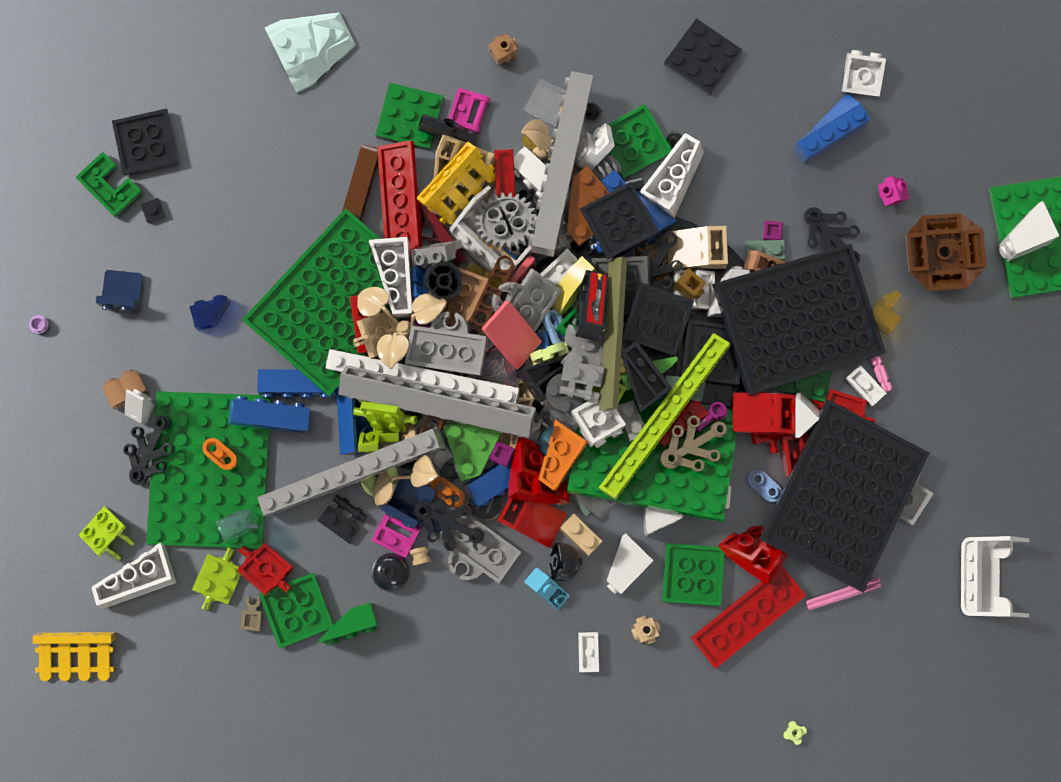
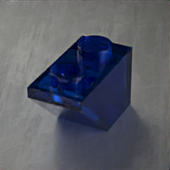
(209, 313)

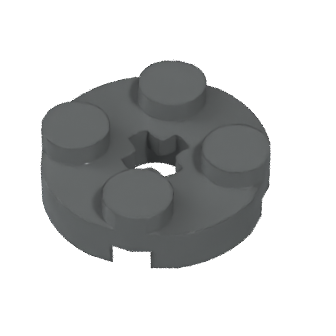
(555, 399)

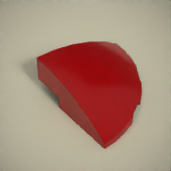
(525, 473)
(752, 554)

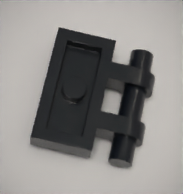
(339, 524)

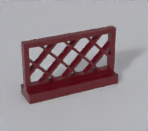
(441, 231)

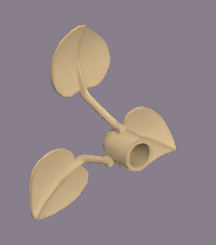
(539, 134)
(394, 348)
(422, 474)

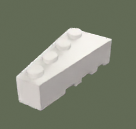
(532, 171)
(674, 175)
(394, 266)
(135, 579)

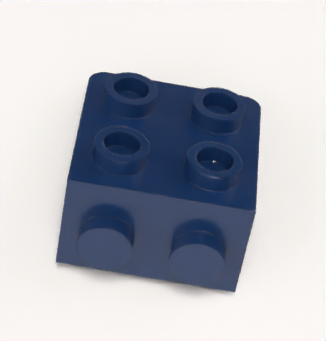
(121, 291)
(404, 500)

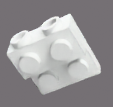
(863, 73)
(594, 148)
(597, 424)

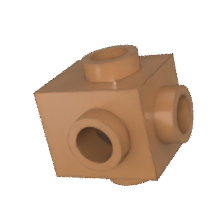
(503, 49)

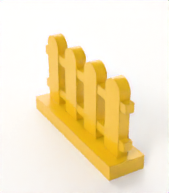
(450, 176)
(65, 651)

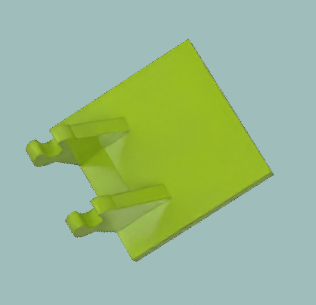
(102, 532)

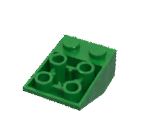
(355, 620)

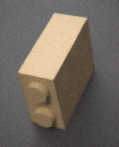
(580, 535)

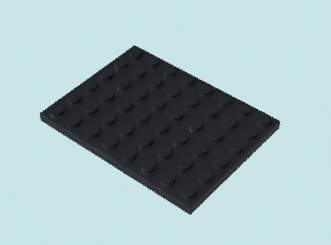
(798, 319)
(844, 496)

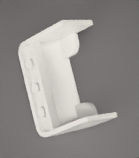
(465, 230)
(982, 576)

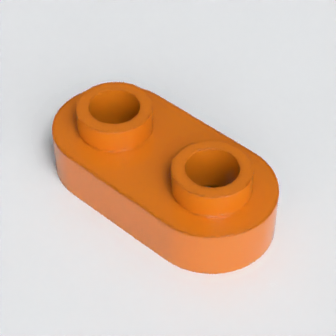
(220, 454)
(449, 489)

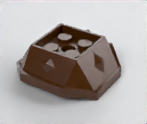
(963, 246)

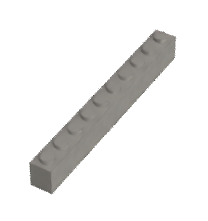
(562, 163)
(437, 401)
(351, 472)

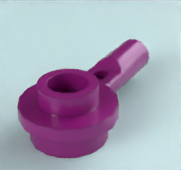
(717, 412)

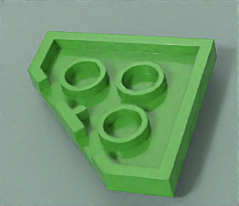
(470, 447)

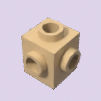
(638, 633)

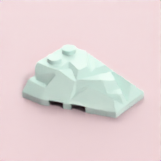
(310, 46)

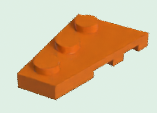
(561, 455)

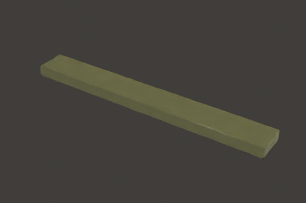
(613, 334)

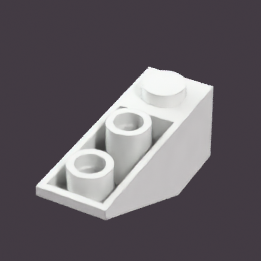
(138, 406)

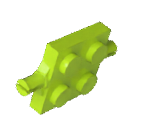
(385, 416)
(217, 579)

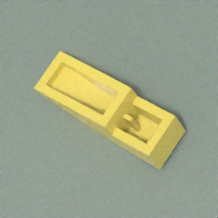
(570, 285)

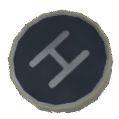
(488, 512)

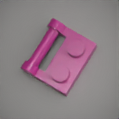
(463, 106)
(393, 540)

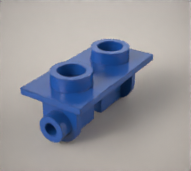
(417, 282)

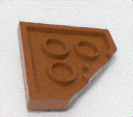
(584, 190)

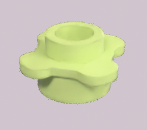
(788, 734)

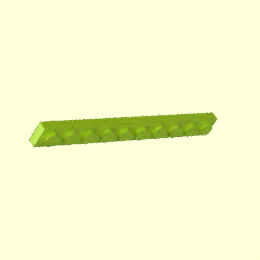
(664, 416)

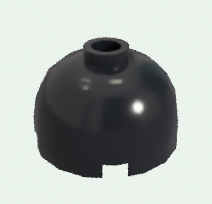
(442, 280)
(565, 562)
(390, 572)

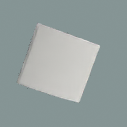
(706, 299)

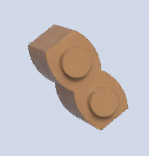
(116, 388)

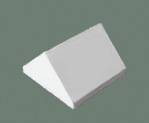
(806, 414)

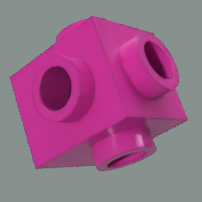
(893, 191)

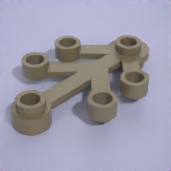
(690, 445)

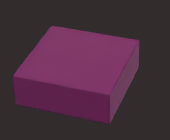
(772, 230)
(501, 454)

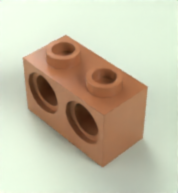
(757, 260)

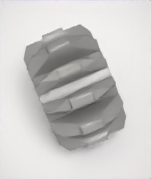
(606, 166)

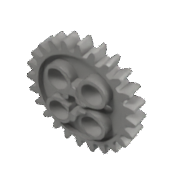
(489, 227)

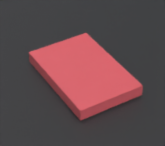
(511, 334)

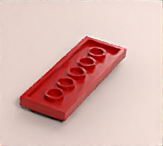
(399, 192)
(747, 617)

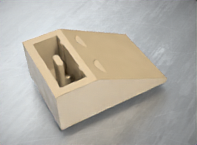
(699, 248)

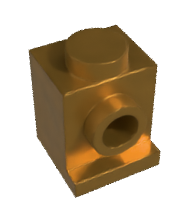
(690, 279)

